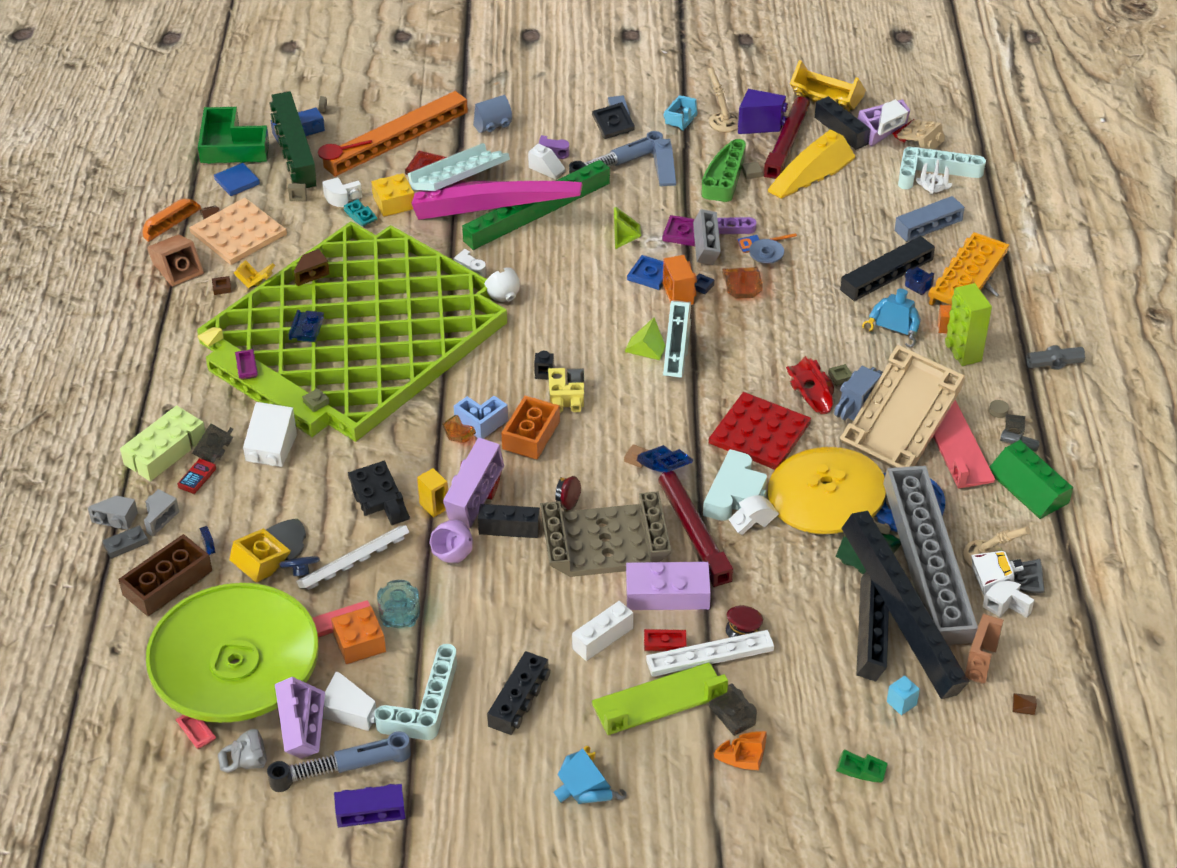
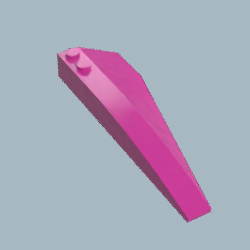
(485, 195)

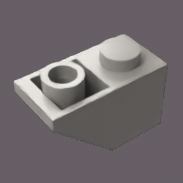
(114, 512)

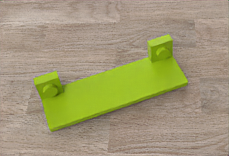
(659, 698)

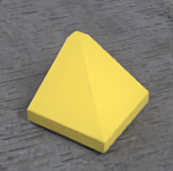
(211, 336)

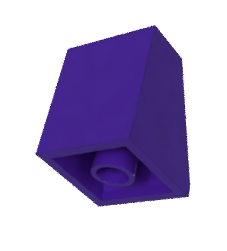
(761, 112)

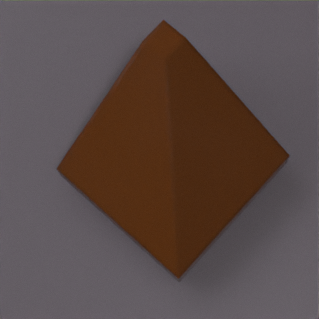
(208, 211)
(1024, 704)

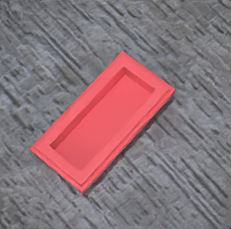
(196, 731)

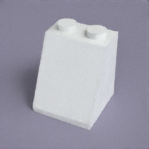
(270, 434)

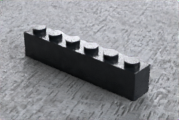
(887, 268)
(872, 631)

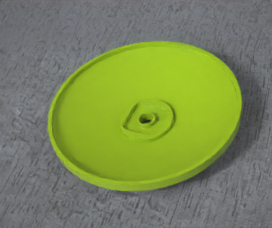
(209, 629)

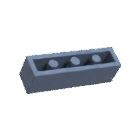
(929, 218)

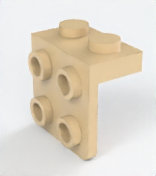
(927, 133)

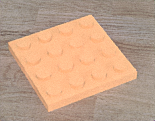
(238, 231)

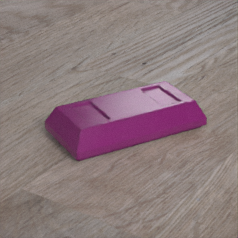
(246, 364)

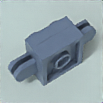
(856, 392)

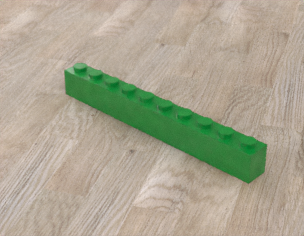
(507, 219)

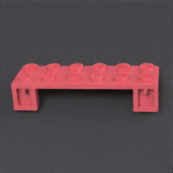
(961, 451)

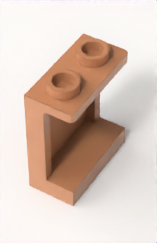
(986, 638)

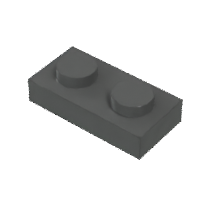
(125, 541)

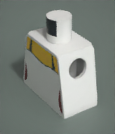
(994, 568)

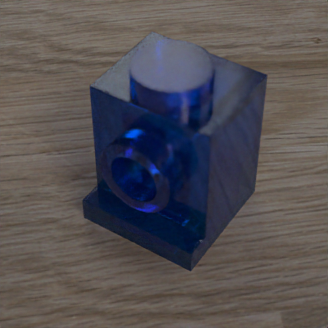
(919, 280)

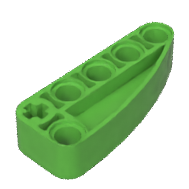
(723, 172)

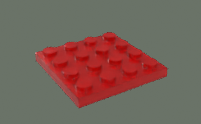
(760, 430)

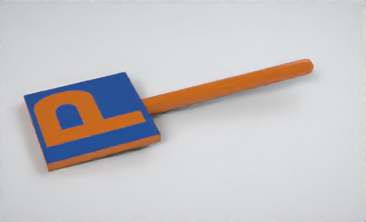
(746, 242)

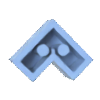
(483, 417)

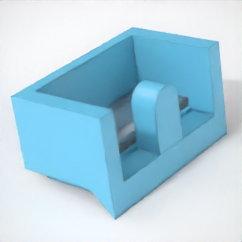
(681, 112)

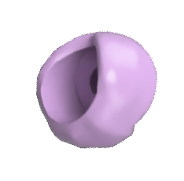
(451, 541)

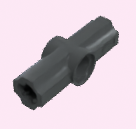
(1055, 357)

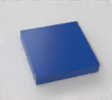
(236, 179)
(647, 272)

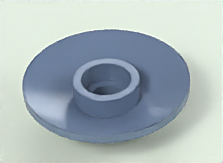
(766, 251)

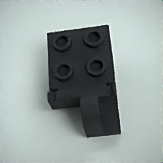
(377, 491)

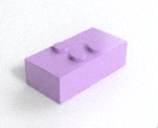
(474, 481)
(668, 586)

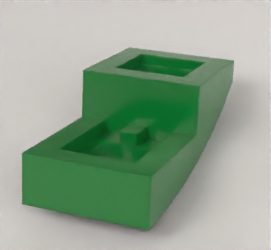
(865, 768)

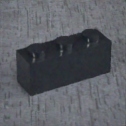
(509, 521)

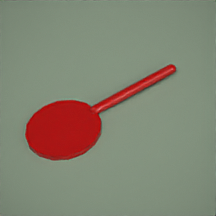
(334, 151)

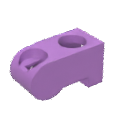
(559, 147)

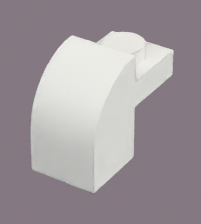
(340, 194)
(753, 510)
(1007, 595)

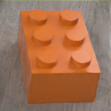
(530, 427)

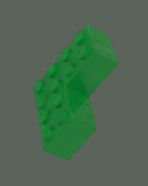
(227, 142)

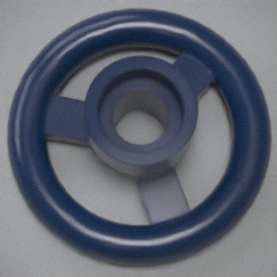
(300, 565)

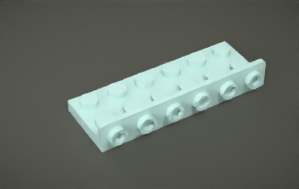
(455, 168)

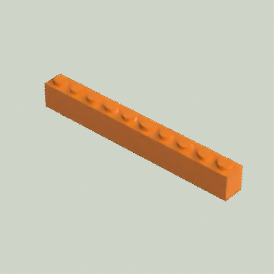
(399, 132)

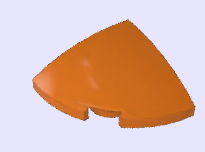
(744, 751)

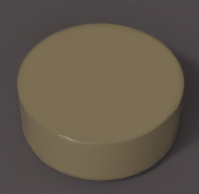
(322, 104)
(998, 408)

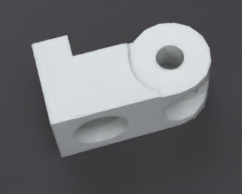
(471, 263)

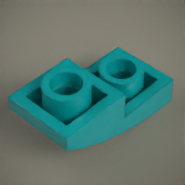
(359, 213)

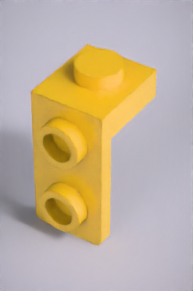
(250, 276)

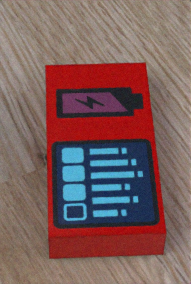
(196, 476)

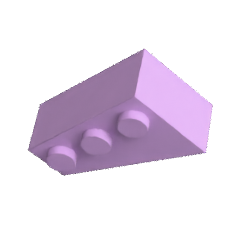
(871, 118)
(300, 716)

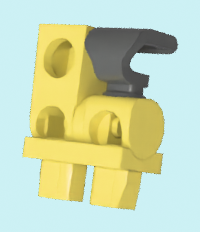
(570, 394)

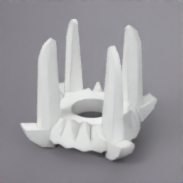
(942, 181)

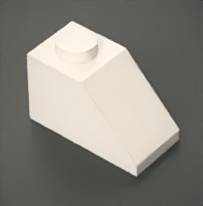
(891, 116)
(545, 161)

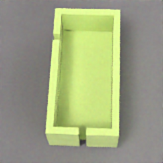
(162, 443)

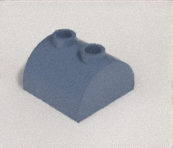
(492, 114)

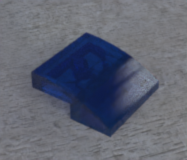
(663, 459)

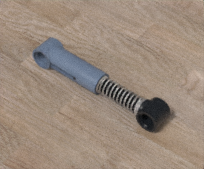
(624, 153)
(393, 748)

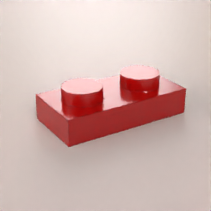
(664, 639)

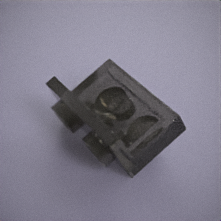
(212, 443)
(734, 710)

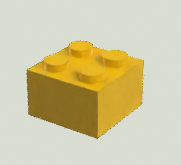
(392, 194)

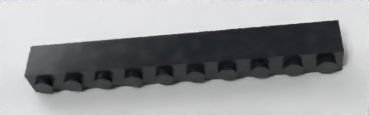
(905, 605)

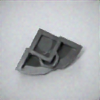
(291, 534)
(1031, 577)

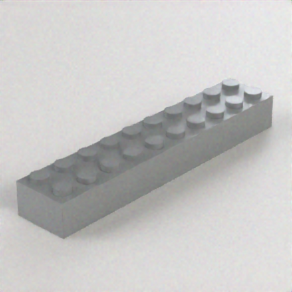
(929, 552)

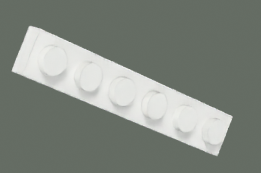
(346, 561)
(709, 652)

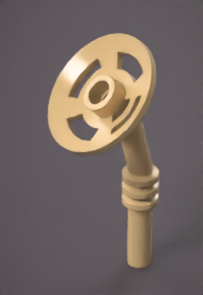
(725, 115)
(985, 546)

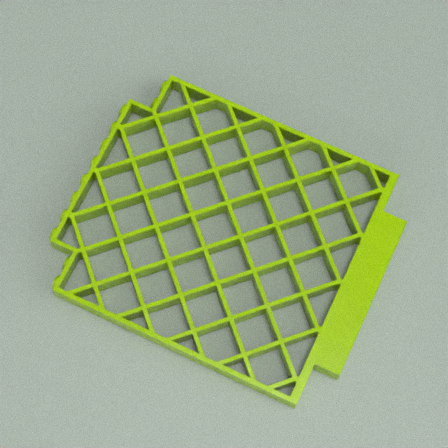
(283, 386)

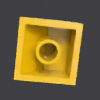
(258, 554)

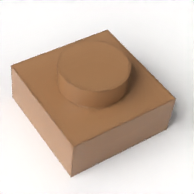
(632, 454)

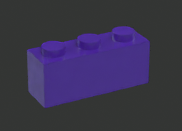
(369, 805)

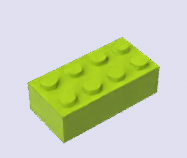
(968, 324)

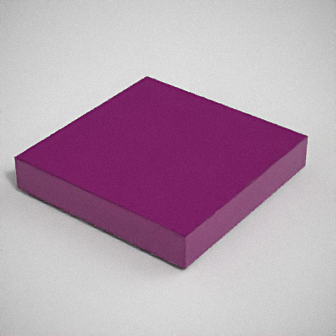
(679, 231)

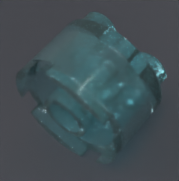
(398, 604)

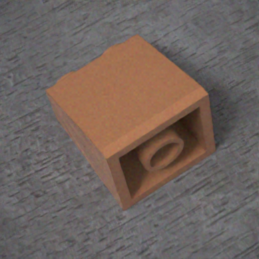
(176, 259)

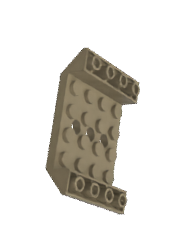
(634, 534)

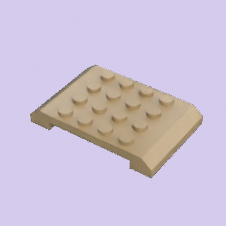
(904, 409)

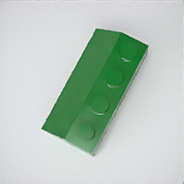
(1031, 480)

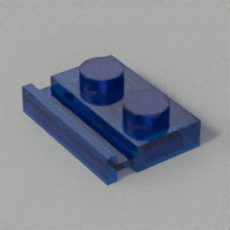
(306, 326)

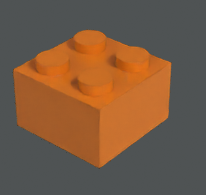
(679, 279)
(358, 635)

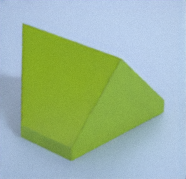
(624, 228)
(647, 342)

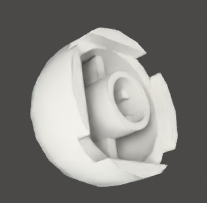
(503, 285)

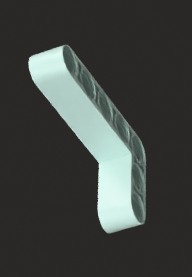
(958, 164)
(425, 722)

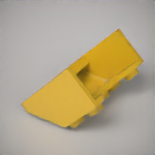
(819, 86)

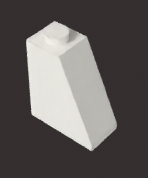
(348, 704)

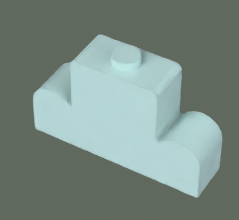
(677, 338)
(732, 485)

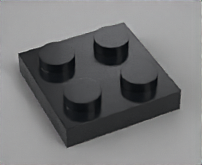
(613, 120)

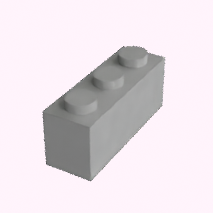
(706, 237)

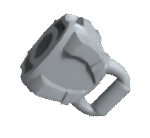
(246, 752)

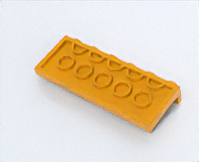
(971, 265)

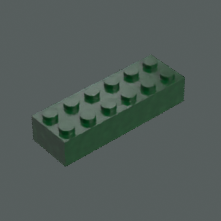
(292, 139)

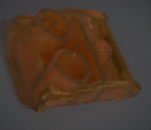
(743, 282)

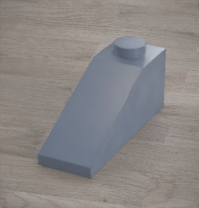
(664, 162)

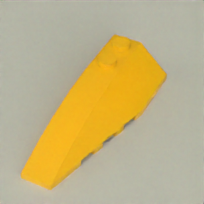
(819, 159)

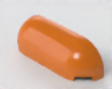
(169, 217)

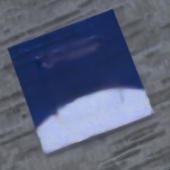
(207, 540)

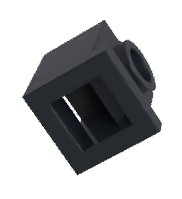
(543, 360)

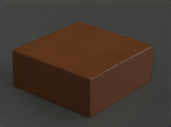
(221, 285)

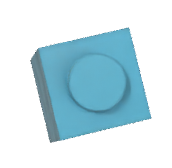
(903, 695)

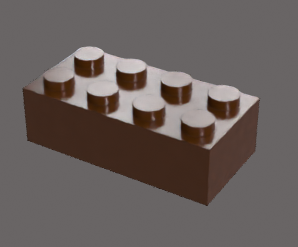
(165, 575)

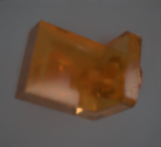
(457, 431)

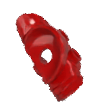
(818, 396)

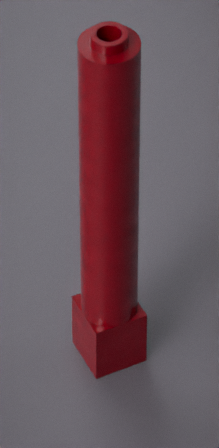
(776, 159)
(719, 566)

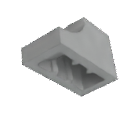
(161, 510)

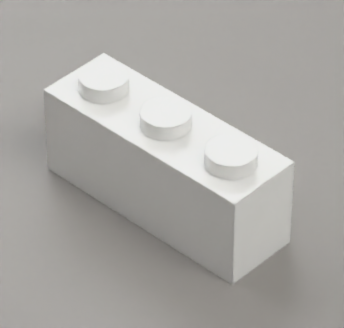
(602, 630)

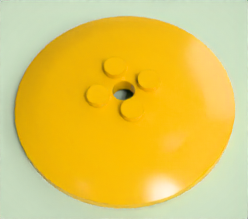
(821, 508)

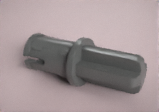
(1010, 437)

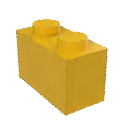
(432, 491)

